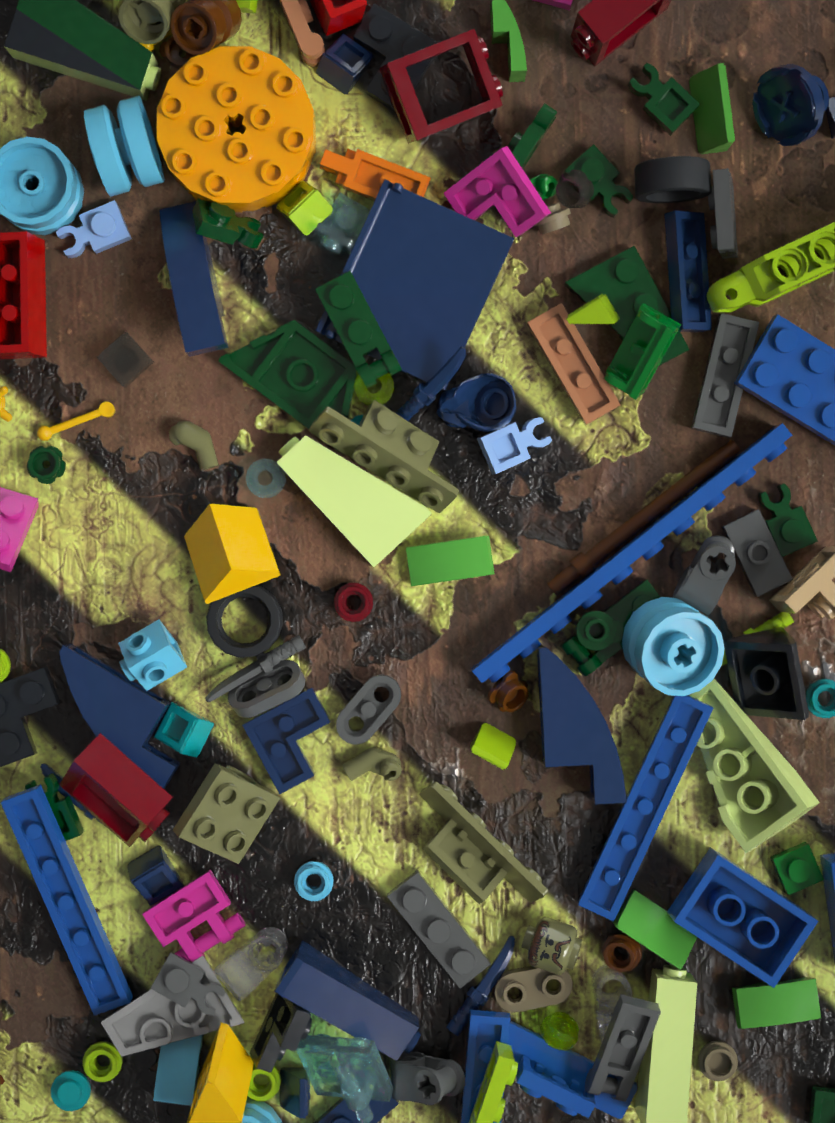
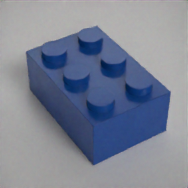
(742, 917)

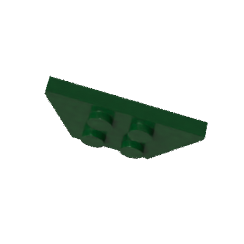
(296, 372)

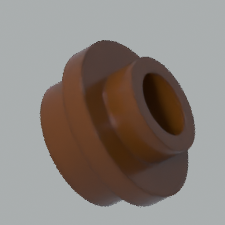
(615, 959)

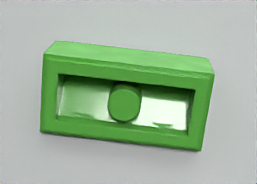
(714, 114)
(654, 929)

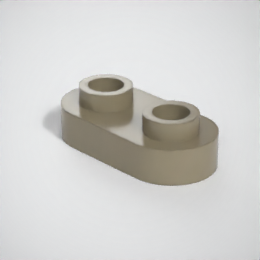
(533, 986)

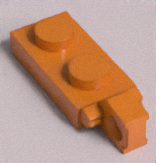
(365, 173)

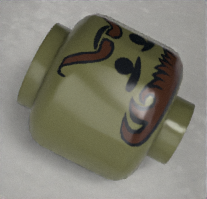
(552, 945)

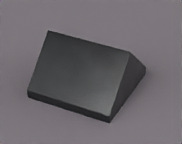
(767, 674)

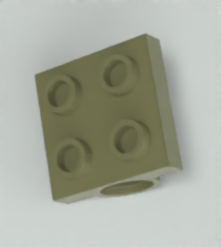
(226, 813)

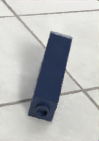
(347, 1001)

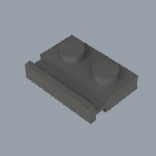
(722, 201)

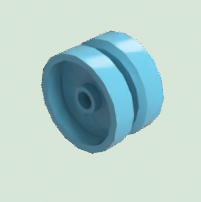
(119, 147)
(58, 183)
(673, 646)

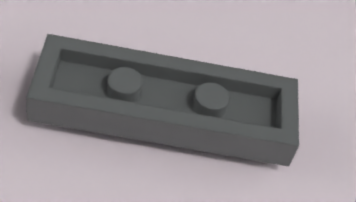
(718, 394)
(438, 929)

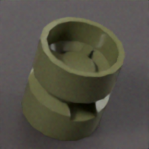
(147, 19)

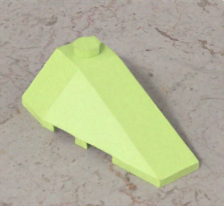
(749, 776)

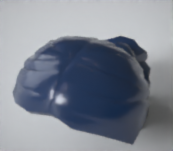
(479, 402)

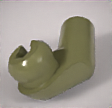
(196, 438)
(376, 761)

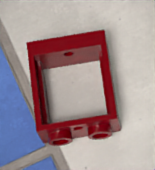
(608, 24)
(405, 98)
(116, 791)

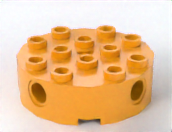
(231, 90)

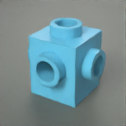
(151, 655)

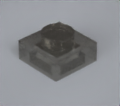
(125, 359)

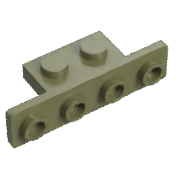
(389, 449)
(472, 854)

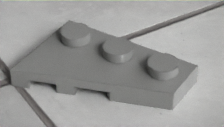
(158, 1021)

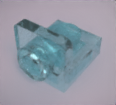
(343, 225)

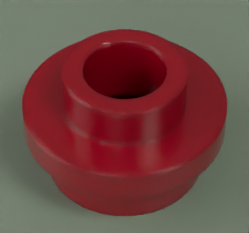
(344, 611)

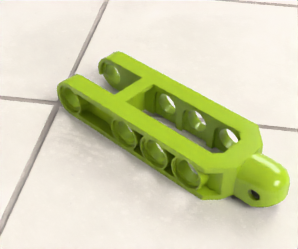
(761, 280)

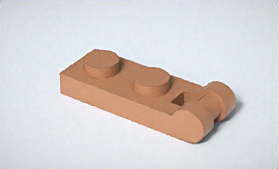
(309, 43)

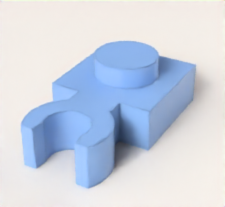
(101, 228)
(509, 445)

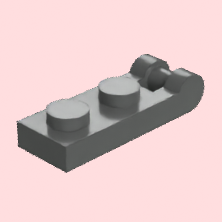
(623, 1047)

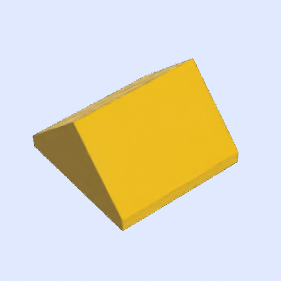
(230, 551)
(222, 1081)

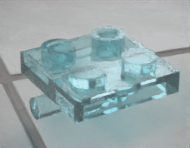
(346, 1070)

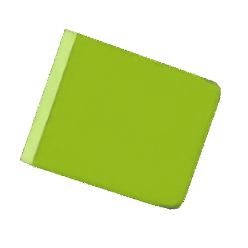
(305, 207)
(594, 312)
(493, 745)

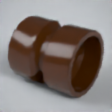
(205, 24)

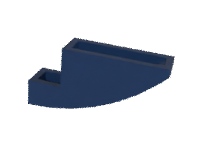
(192, 282)
(119, 711)
(576, 730)

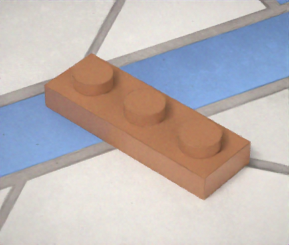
(573, 364)

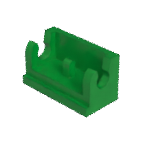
(641, 351)

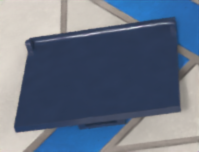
(422, 277)

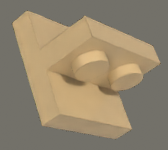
(810, 586)

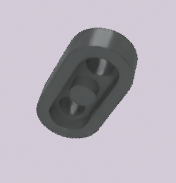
(267, 690)
(368, 709)

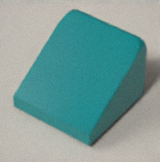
(184, 730)

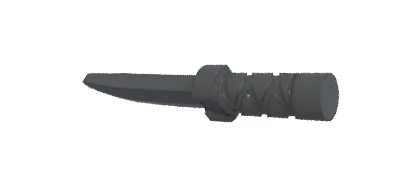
(265, 663)

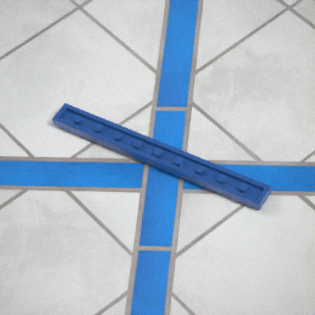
(645, 544)

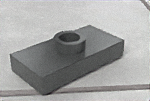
(757, 553)

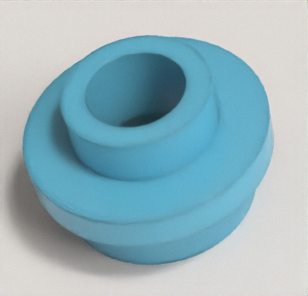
(313, 893)

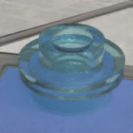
(274, 487)

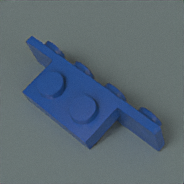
(559, 1075)

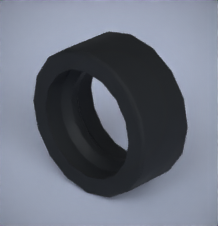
(672, 179)
(238, 649)

